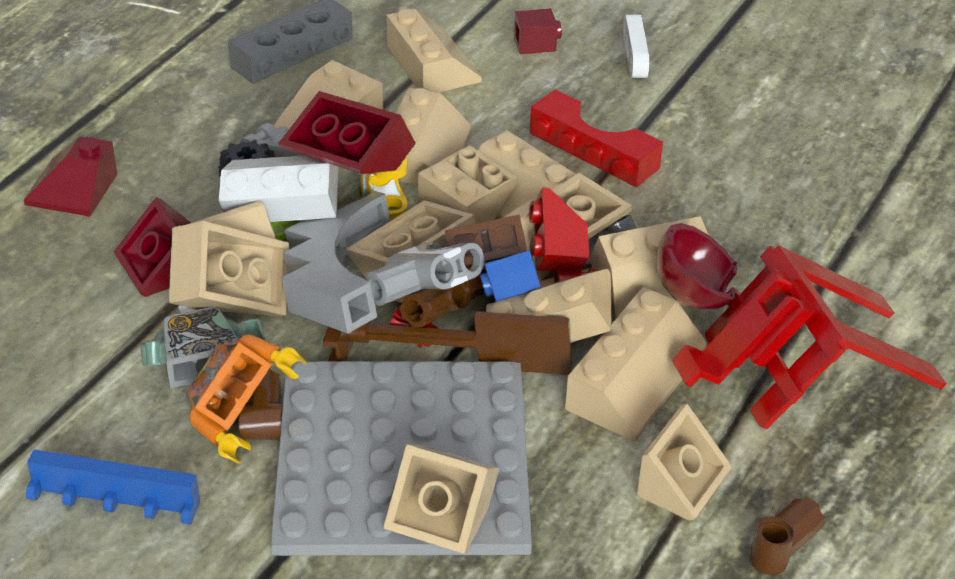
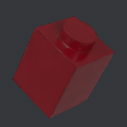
(536, 31)

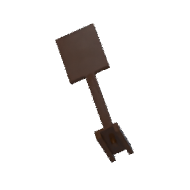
(536, 342)

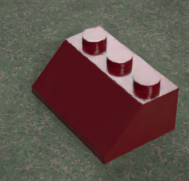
(349, 135)

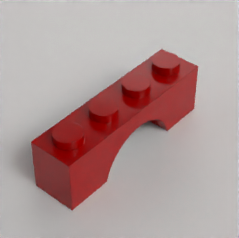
(625, 154)

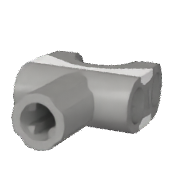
(424, 267)

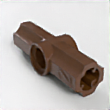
(429, 304)

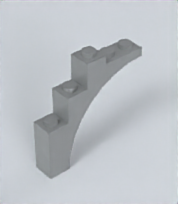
(316, 262)

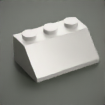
(286, 186)

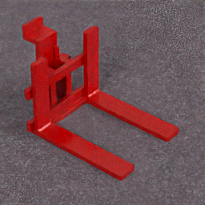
(771, 313)

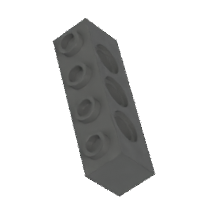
(290, 40)

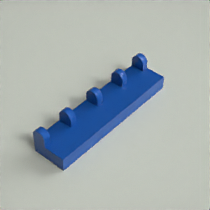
(113, 484)

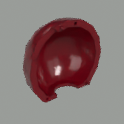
(695, 268)

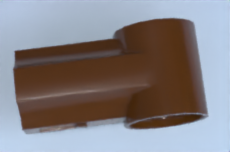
(263, 411)
(784, 534)

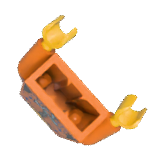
(228, 384)

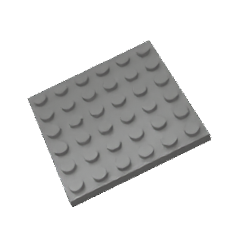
(347, 442)

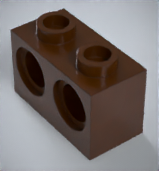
(495, 237)

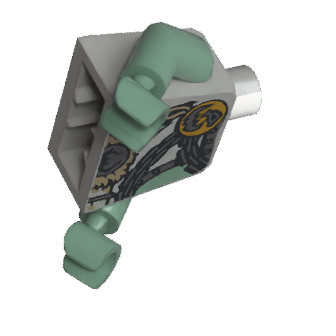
(191, 339)

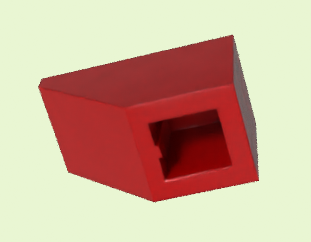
(559, 234)

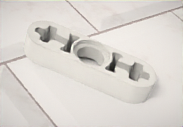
(636, 46)

